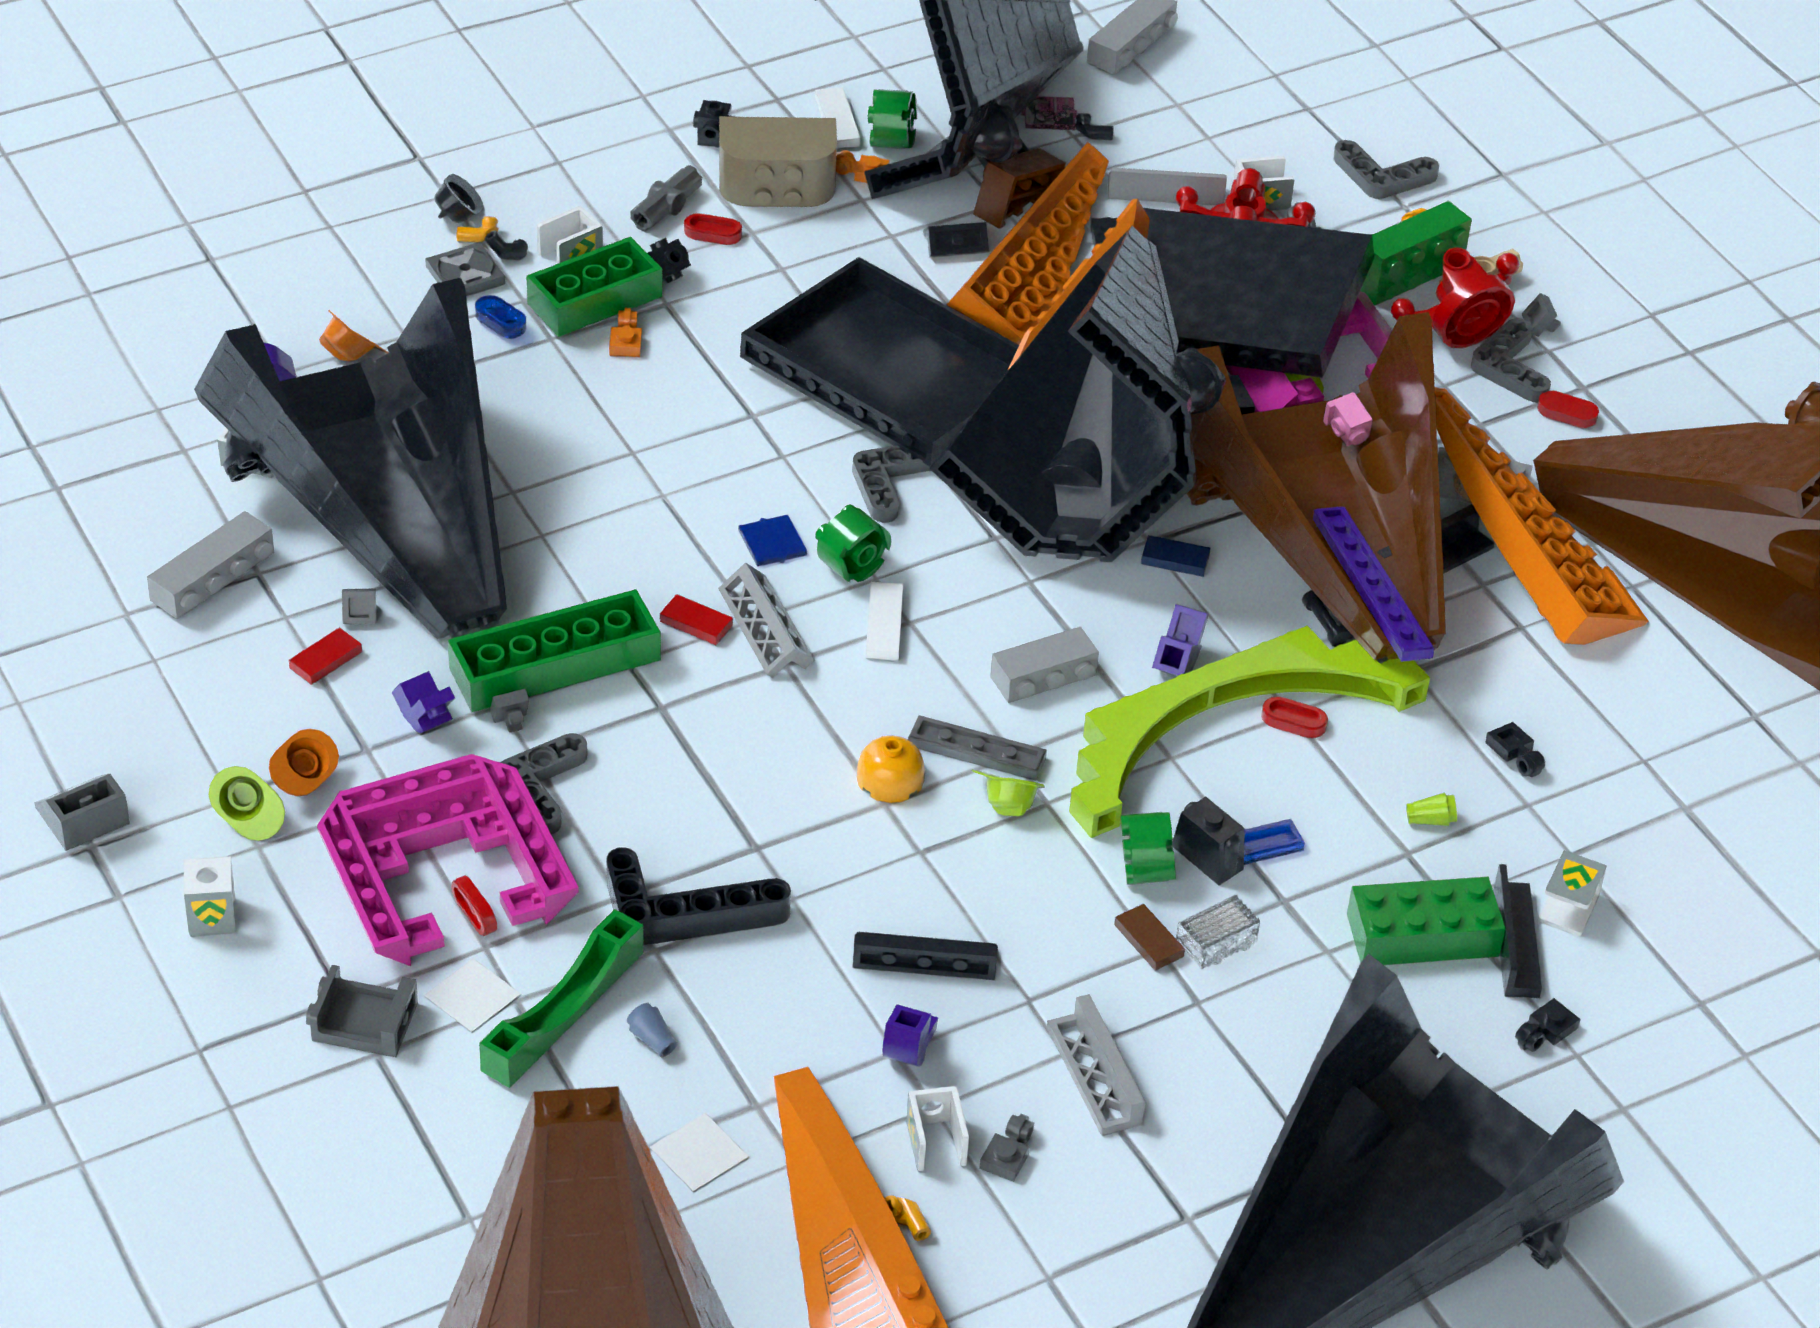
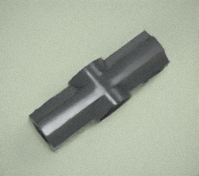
(666, 198)

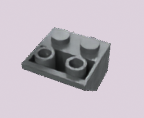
(85, 811)

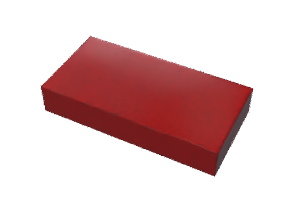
(696, 619)
(325, 655)

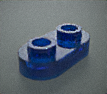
(500, 316)

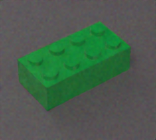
(1414, 251)
(594, 286)
(1426, 921)

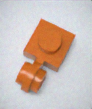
(846, 163)
(626, 338)

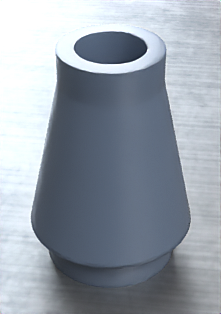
(651, 1028)

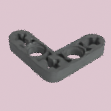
(1383, 182)
(1528, 382)
(880, 474)
(564, 754)

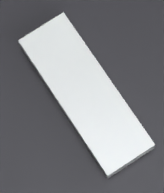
(834, 104)
(884, 621)

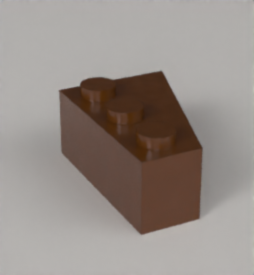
(1015, 184)

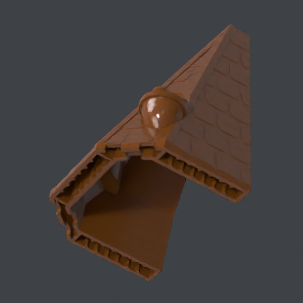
(1291, 463)
(1711, 518)
(582, 1230)

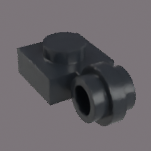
(1511, 743)
(1548, 1022)

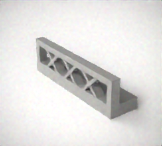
(767, 612)
(1109, 1062)

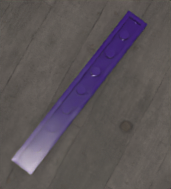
(1373, 584)

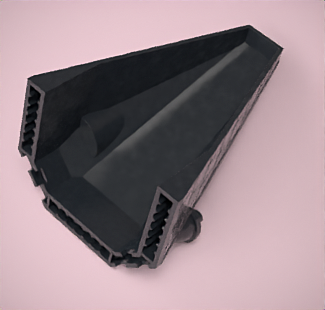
(991, 67)
(1090, 419)
(380, 457)
(1395, 1180)

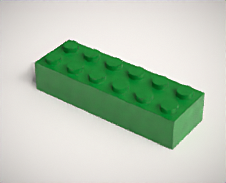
(555, 649)

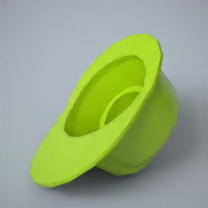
(1010, 795)
(246, 803)

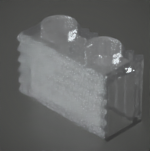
(1218, 932)

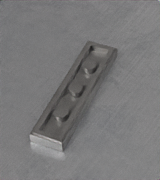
(977, 747)

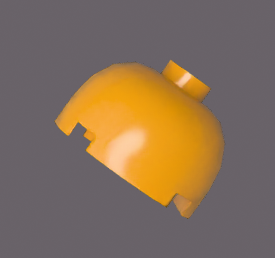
(891, 769)

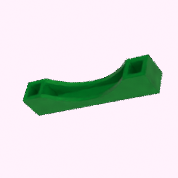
(523, 1039)

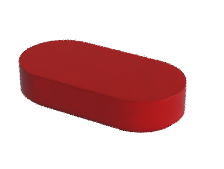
(713, 229)
(1568, 409)
(1294, 717)
(474, 905)

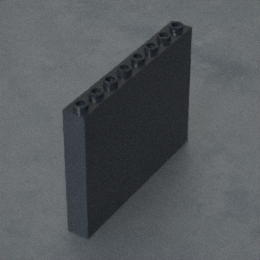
(1259, 288)
(882, 356)

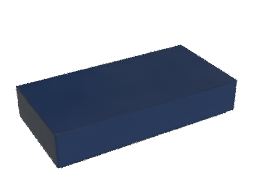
(1175, 555)

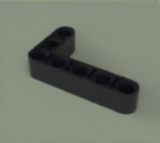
(693, 911)

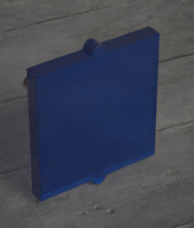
(772, 540)

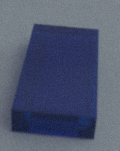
(1271, 841)

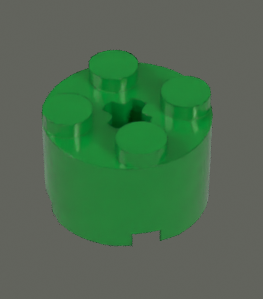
(893, 118)
(852, 544)
(1148, 847)

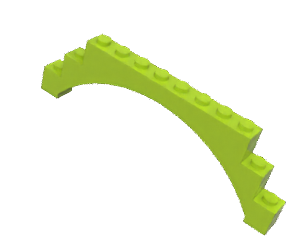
(1289, 663)

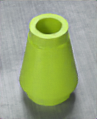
(1433, 810)

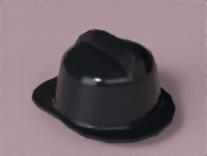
(457, 199)

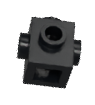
(708, 121)
(670, 257)

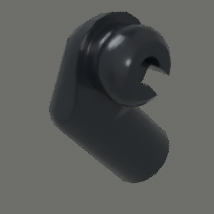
(1092, 131)
(508, 251)

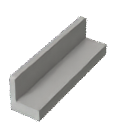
(1163, 185)

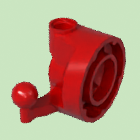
(1245, 202)
(1470, 299)

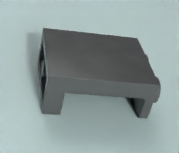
(362, 1014)

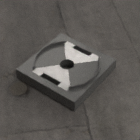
(471, 264)

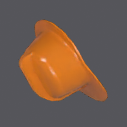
(345, 342)
(303, 762)

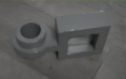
(1007, 1155)

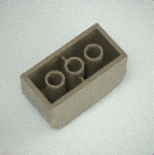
(777, 161)

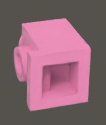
(1348, 419)

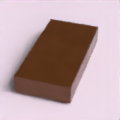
(1149, 937)

